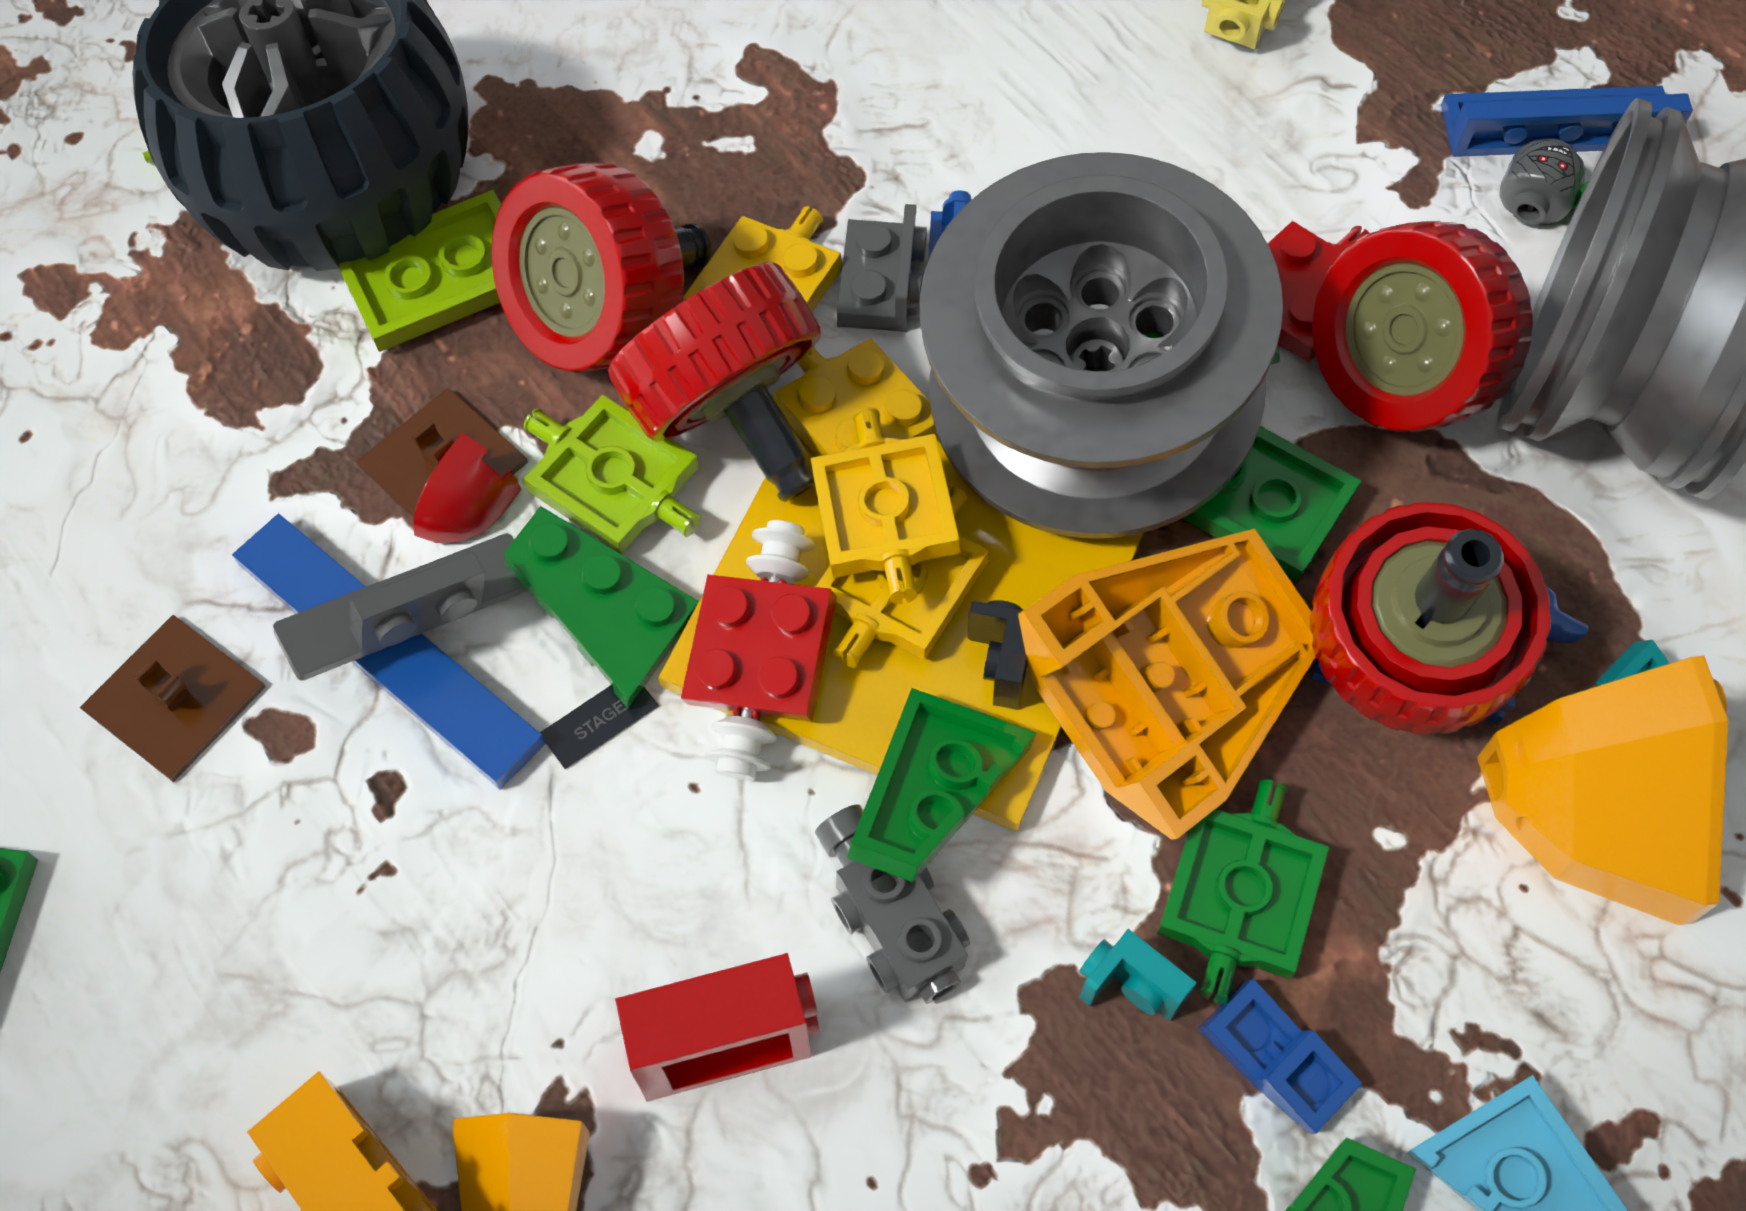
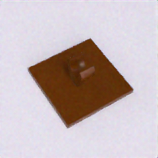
(414, 449)
(172, 697)

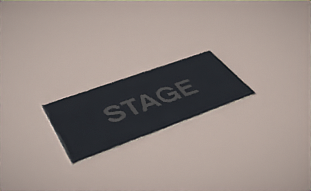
(594, 724)

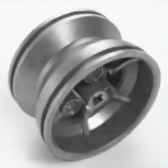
(1647, 310)

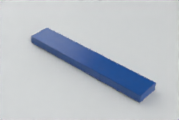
(411, 672)

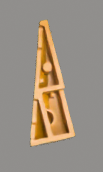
(519, 1162)

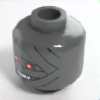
(1542, 180)

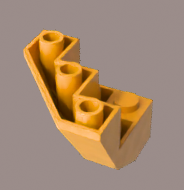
(1622, 788)

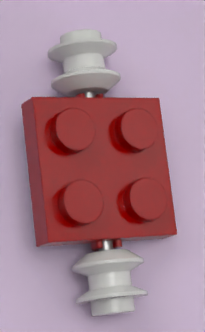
(759, 648)

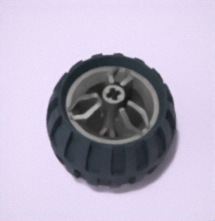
(303, 122)

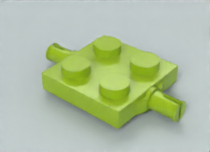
(610, 474)

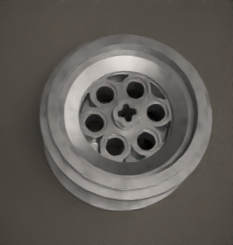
(1096, 419)

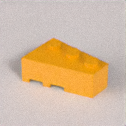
(331, 1155)

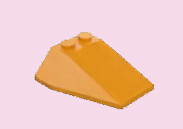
(1171, 670)

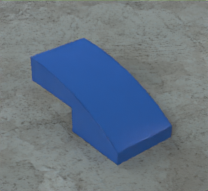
(1278, 1058)

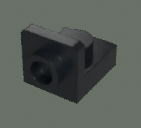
(1006, 659)

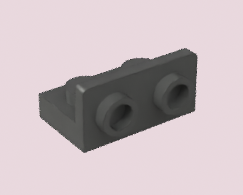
(878, 274)

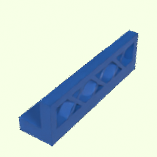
(1580, 117)

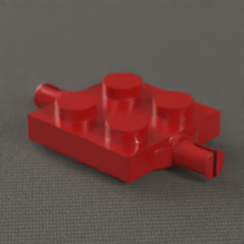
(1302, 265)

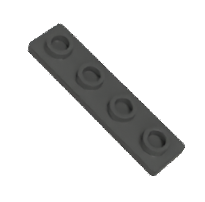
(397, 608)

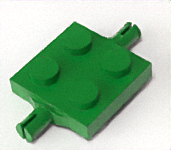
(1244, 892)

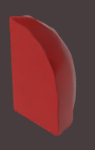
(462, 495)

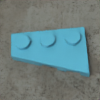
(1517, 1158)

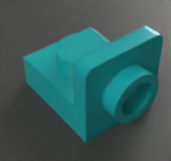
(1146, 976)

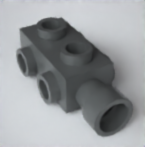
(893, 917)

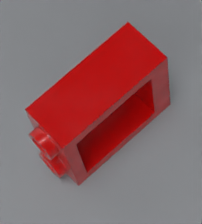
(717, 1026)

